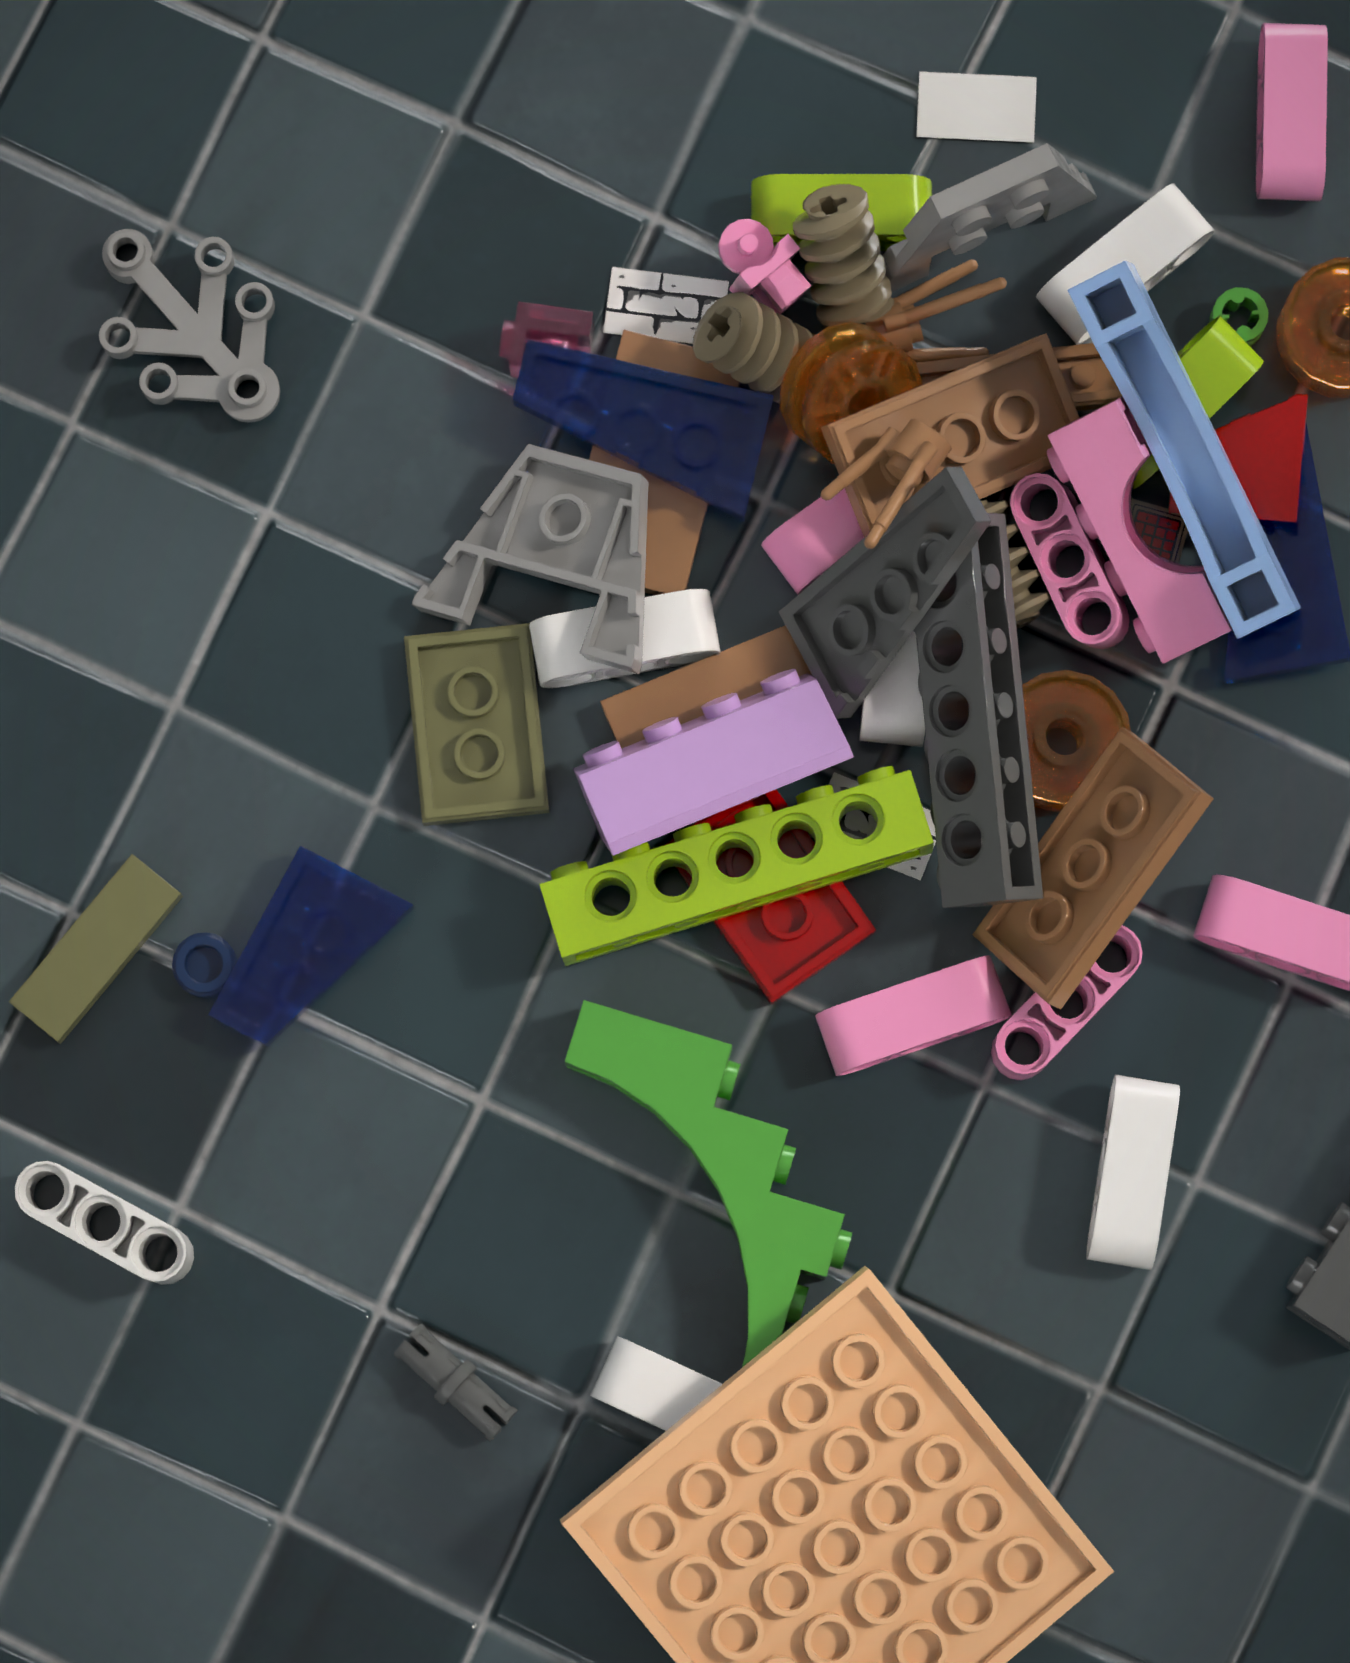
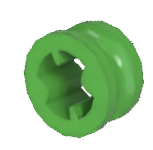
(1238, 297)

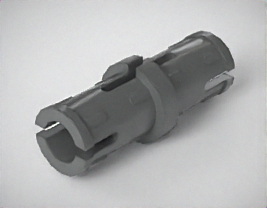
(455, 1382)

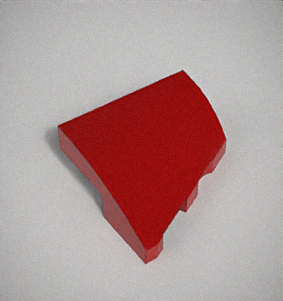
(1267, 457)

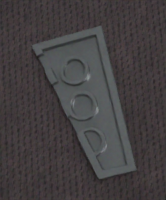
(874, 598)

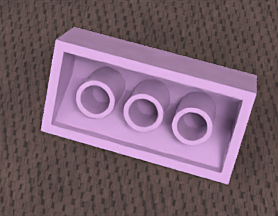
(711, 761)

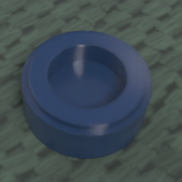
(203, 964)

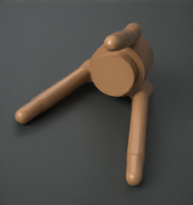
(902, 321)
(913, 460)

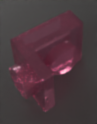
(548, 325)

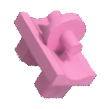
(762, 268)

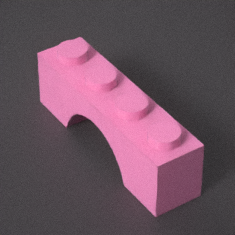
(1172, 600)

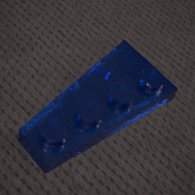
(663, 422)
(1317, 631)

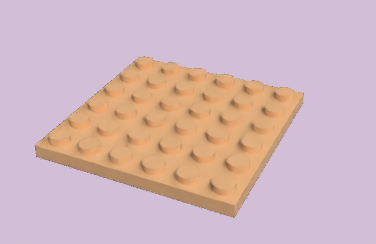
(838, 1510)

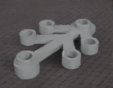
(196, 333)

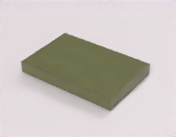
(476, 724)

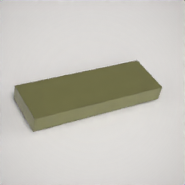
(96, 948)

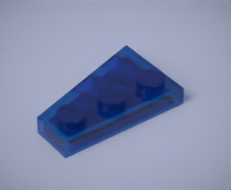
(304, 944)

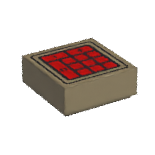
(1160, 529)

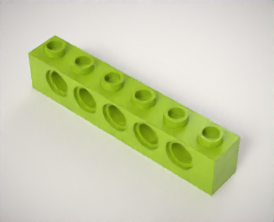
(886, 796)

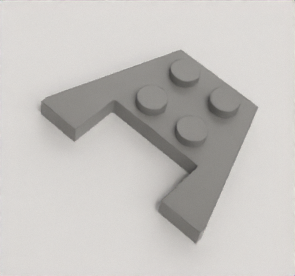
(960, 215)
(565, 525)

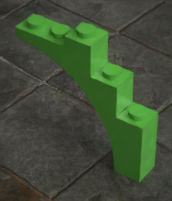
(679, 1082)

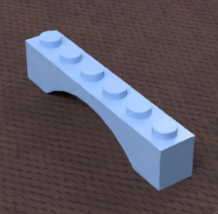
(1185, 448)

